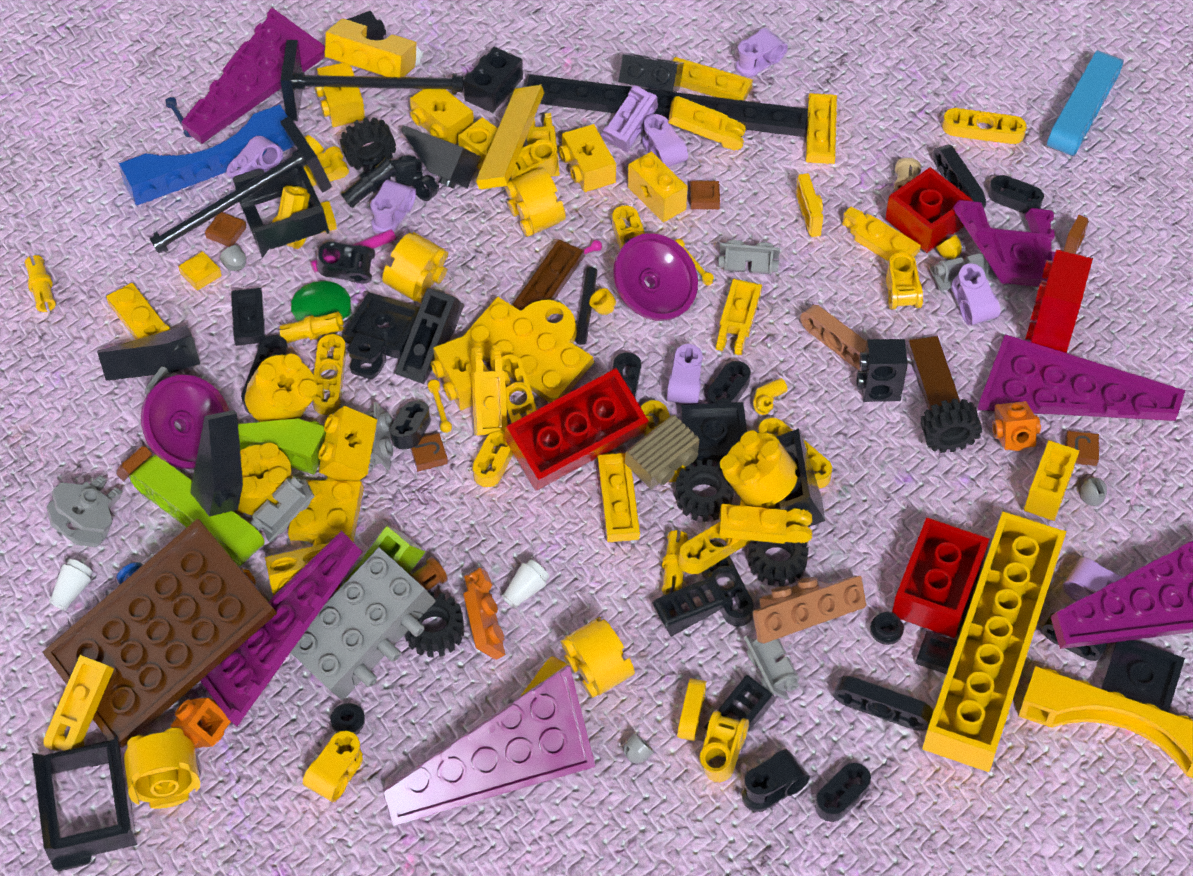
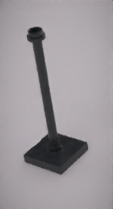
(294, 81)
(302, 156)

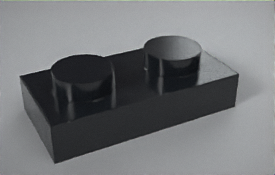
(248, 316)

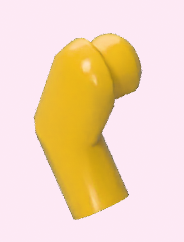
(765, 395)

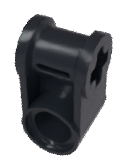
(347, 262)
(773, 781)

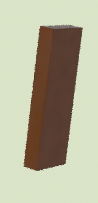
(551, 274)
(932, 371)

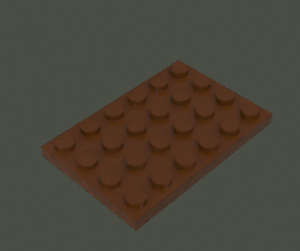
(163, 630)

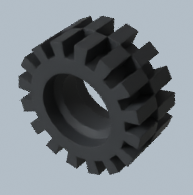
(364, 133)
(951, 425)
(697, 504)
(777, 570)
(444, 638)

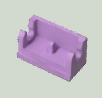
(630, 118)

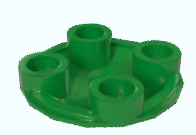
(321, 299)

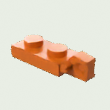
(482, 614)

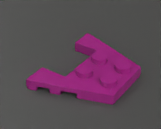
(1012, 254)

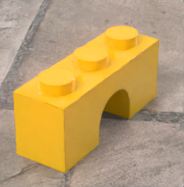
(388, 57)

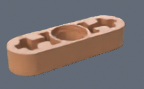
(833, 334)

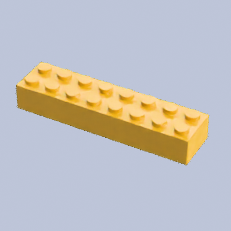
(994, 642)

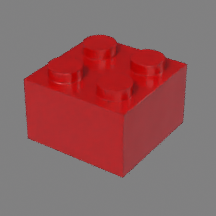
(925, 209)

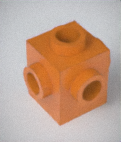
(1015, 426)
(201, 721)

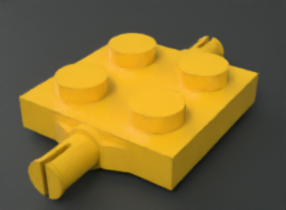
(329, 512)

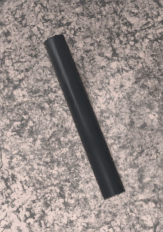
(585, 308)

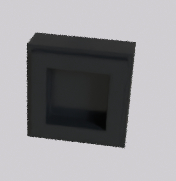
(936, 652)

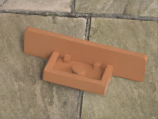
(806, 605)

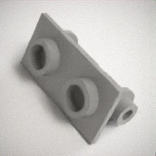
(738, 254)
(947, 270)
(382, 447)
(292, 498)
(776, 675)

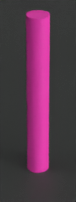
(372, 242)

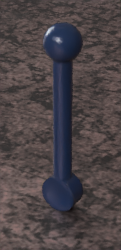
(171, 102)

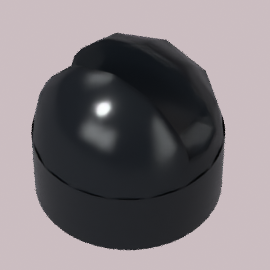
(423, 193)

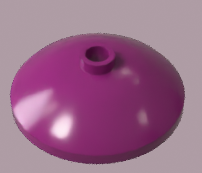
(665, 268)
(184, 401)

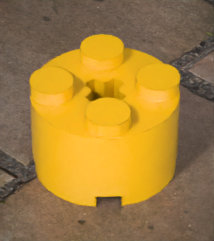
(535, 201)
(415, 266)
(280, 389)
(759, 469)
(262, 473)
(598, 656)
(161, 768)

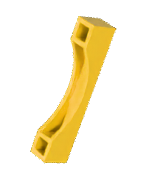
(1062, 700)

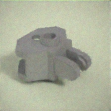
(83, 508)

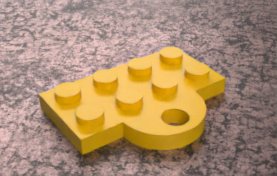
(544, 347)

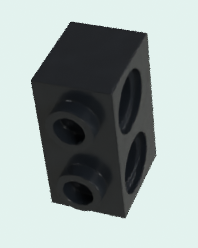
(651, 72)
(493, 79)
(882, 370)

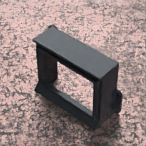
(292, 229)
(78, 848)

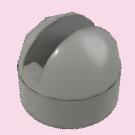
(233, 258)
(1090, 494)
(637, 749)

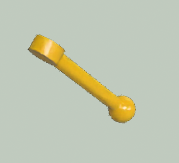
(707, 278)
(434, 387)

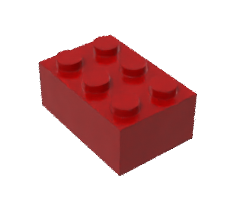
(1059, 300)
(940, 577)

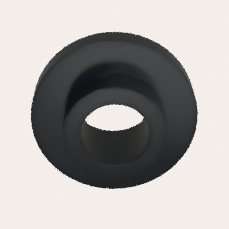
(890, 621)
(348, 709)

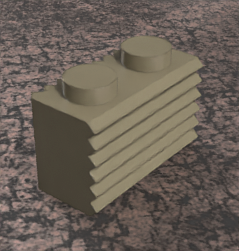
(662, 452)

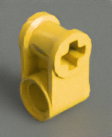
(531, 158)
(903, 281)
(723, 739)
(331, 770)

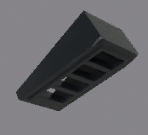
(695, 614)
(738, 695)

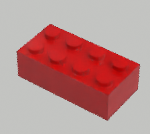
(575, 429)

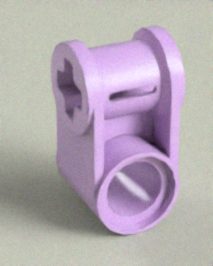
(759, 52)
(663, 140)
(252, 158)
(391, 205)
(974, 295)
(685, 376)
(1087, 579)

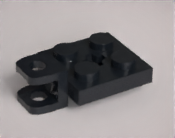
(372, 343)

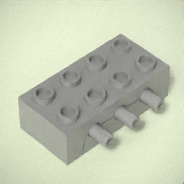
(363, 625)

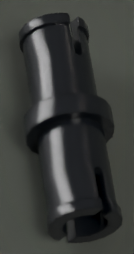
(369, 182)

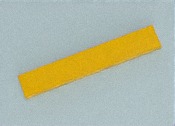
(510, 137)

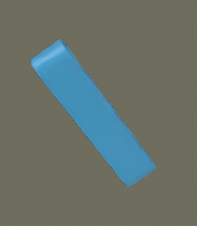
(1085, 103)

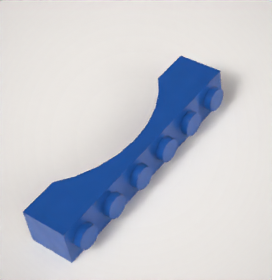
(158, 175)

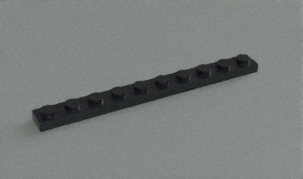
(610, 97)

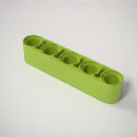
(171, 492)

